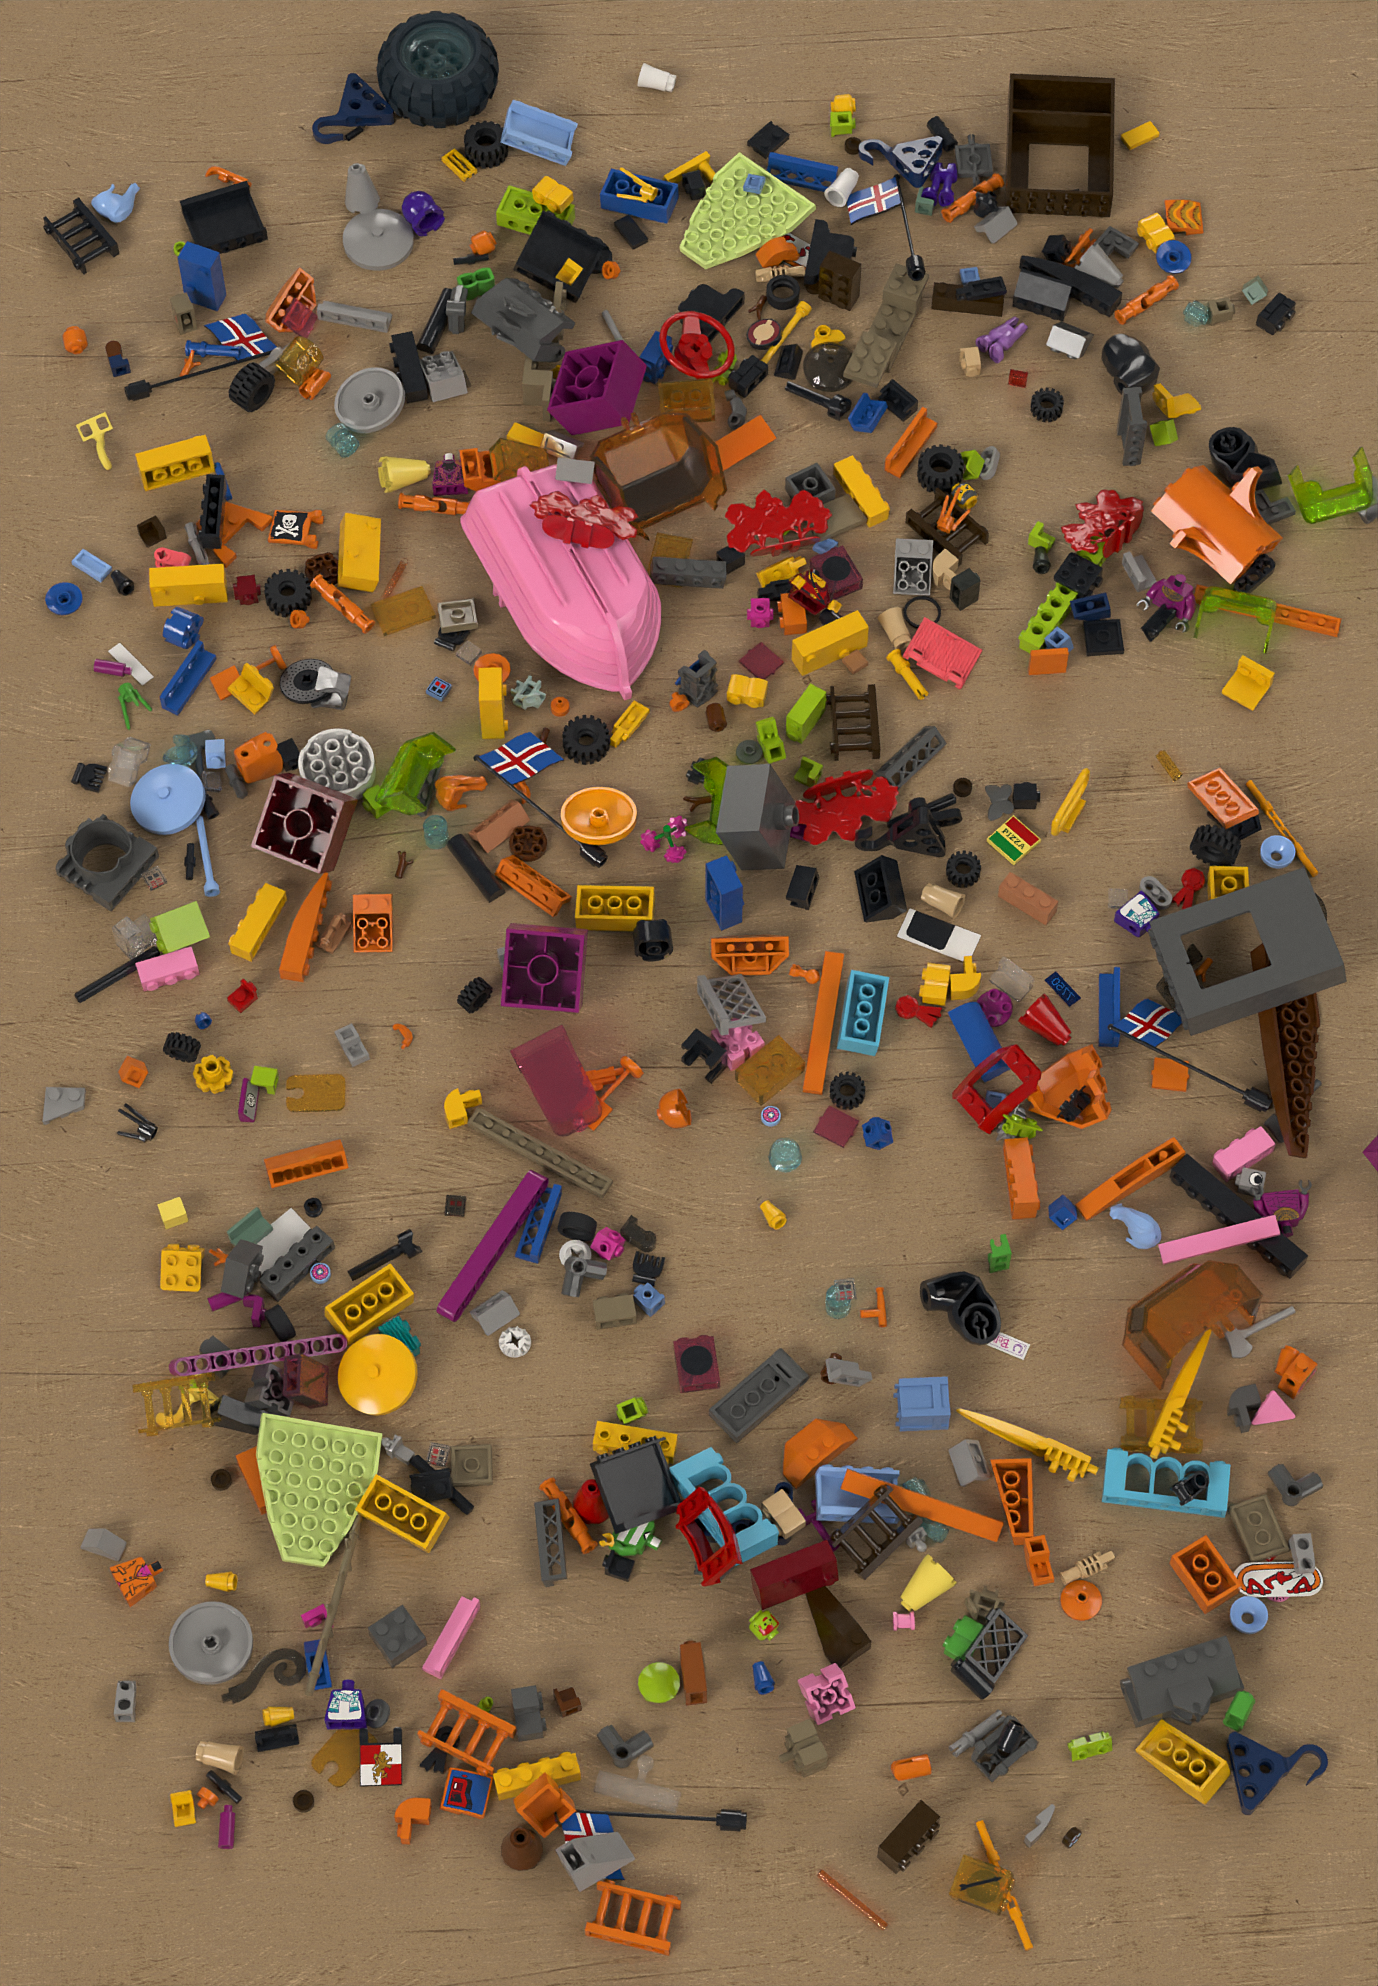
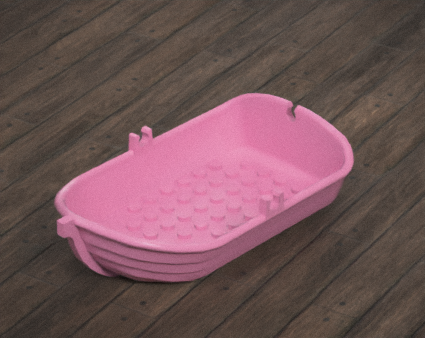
(575, 606)

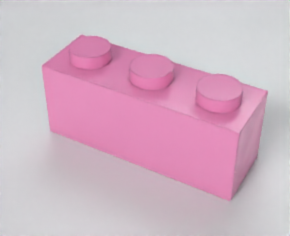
(167, 969)
(1243, 1153)

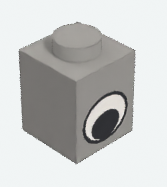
(1249, 1178)

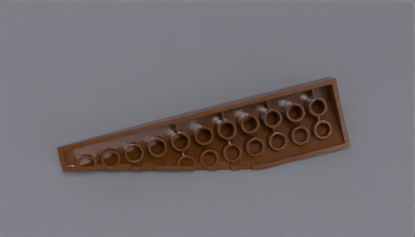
(1289, 1057)

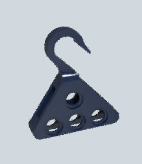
(356, 110)
(907, 163)
(1258, 1755)

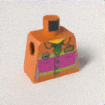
(1300, 1373)

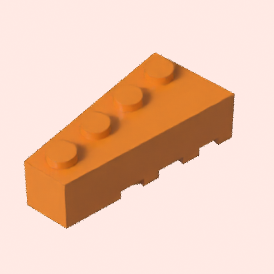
(1020, 1178)
(1016, 1492)

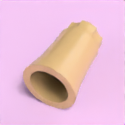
(895, 627)
(943, 899)
(220, 1756)

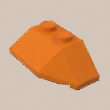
(298, 286)
(750, 953)
(814, 1447)

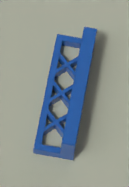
(802, 168)
(187, 679)
(1109, 1008)
(543, 1225)

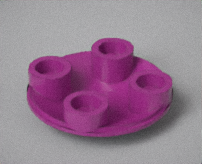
(996, 1007)

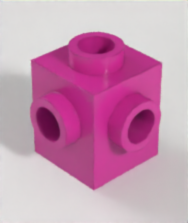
(760, 612)
(608, 1244)

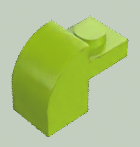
(768, 738)

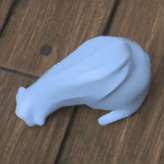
(114, 205)
(1141, 1226)

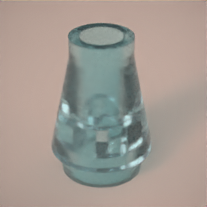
(934, 1530)

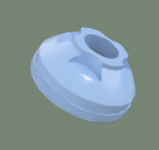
(1279, 845)
(1253, 1607)

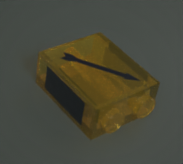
(982, 1885)

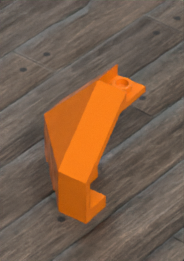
(1061, 1080)

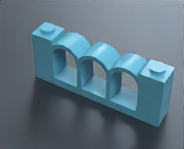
(709, 1466)
(1115, 1475)

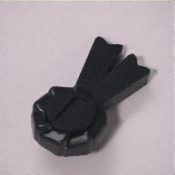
(437, 1754)

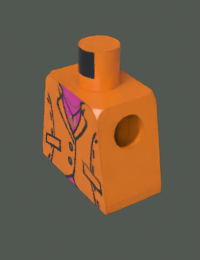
(136, 1578)

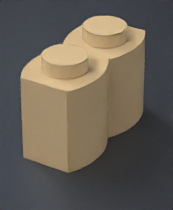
(783, 1514)

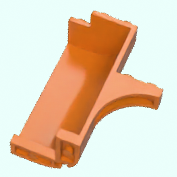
(1217, 522)

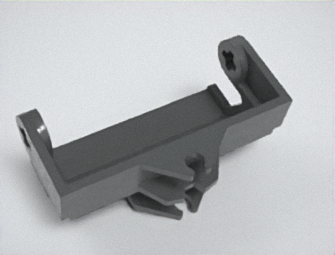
(523, 319)
(1181, 1683)

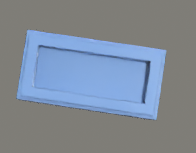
(91, 565)

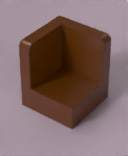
(567, 1701)

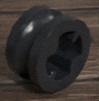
(317, 1212)

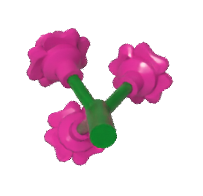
(675, 827)

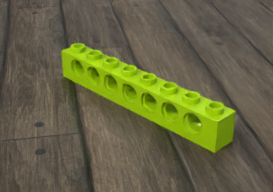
(1056, 616)

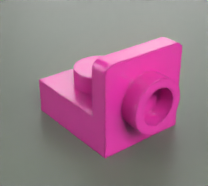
(314, 1617)

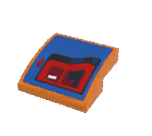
(466, 1793)

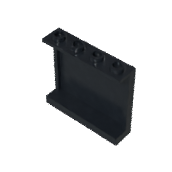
(224, 219)
(551, 246)
(636, 1484)

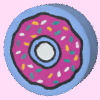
(770, 1116)
(320, 1273)

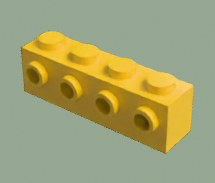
(615, 1436)
(512, 1782)

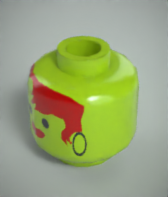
(764, 1625)

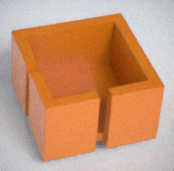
(540, 1803)

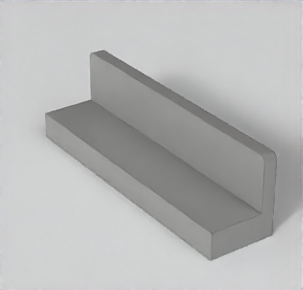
(354, 316)

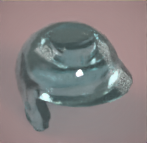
(183, 753)
(785, 1155)

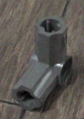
(457, 309)
(587, 1268)
(1285, 1483)
(633, 1747)

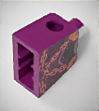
(448, 477)

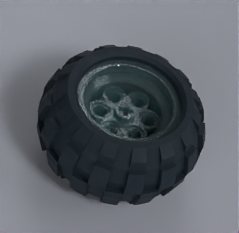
(437, 69)

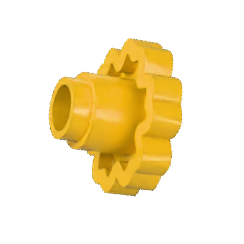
(213, 1074)

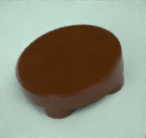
(322, 564)
(528, 843)

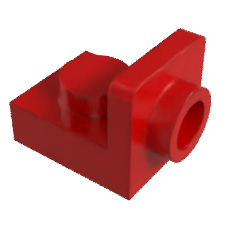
(243, 996)

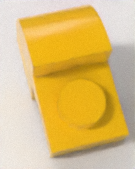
(967, 984)
(456, 1104)

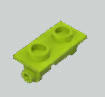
(723, 379)
(1022, 1127)
(1099, 1744)

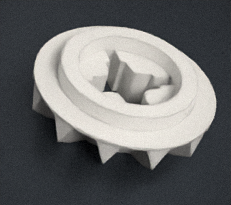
(576, 1246)
(511, 1349)

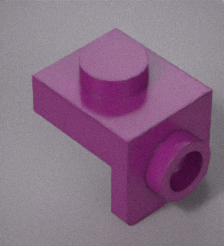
(257, 1303)

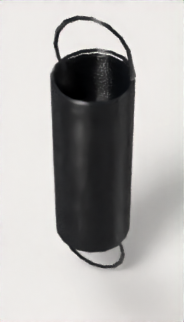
(354, 133)

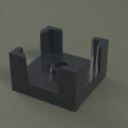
(702, 1046)

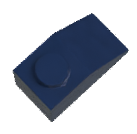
(1091, 607)

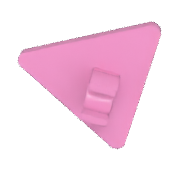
(1272, 1410)

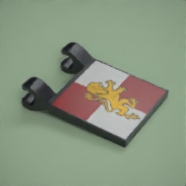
(381, 1761)

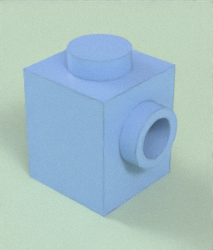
(215, 753)

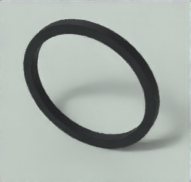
(921, 598)

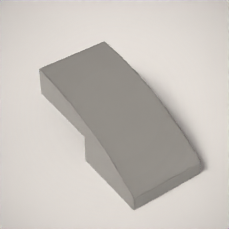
(352, 1045)
(1042, 1821)

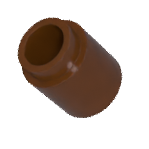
(716, 717)

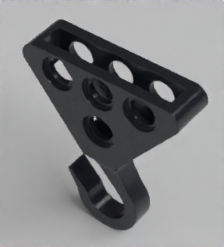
(915, 827)

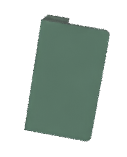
(250, 1228)

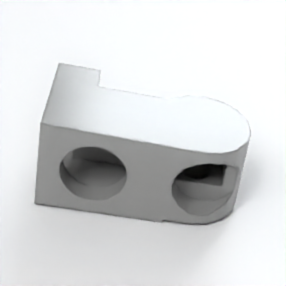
(1302, 1553)
(125, 1701)

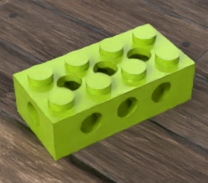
(521, 212)

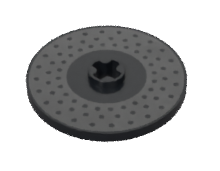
(295, 681)

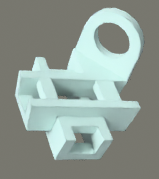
(531, 697)

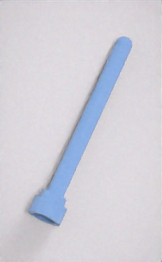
(211, 888)

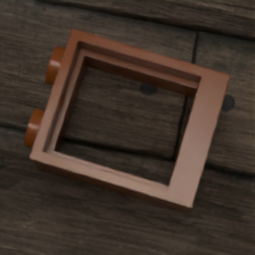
(693, 1673)

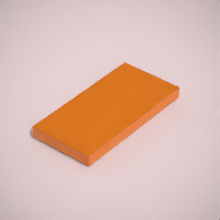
(1223, 798)

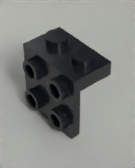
(1079, 575)

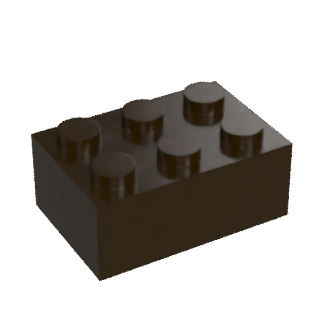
(839, 280)
(909, 1837)

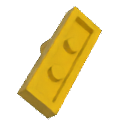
(700, 163)

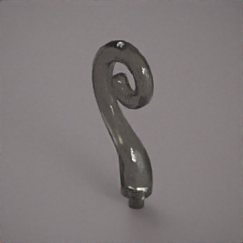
(242, 1691)

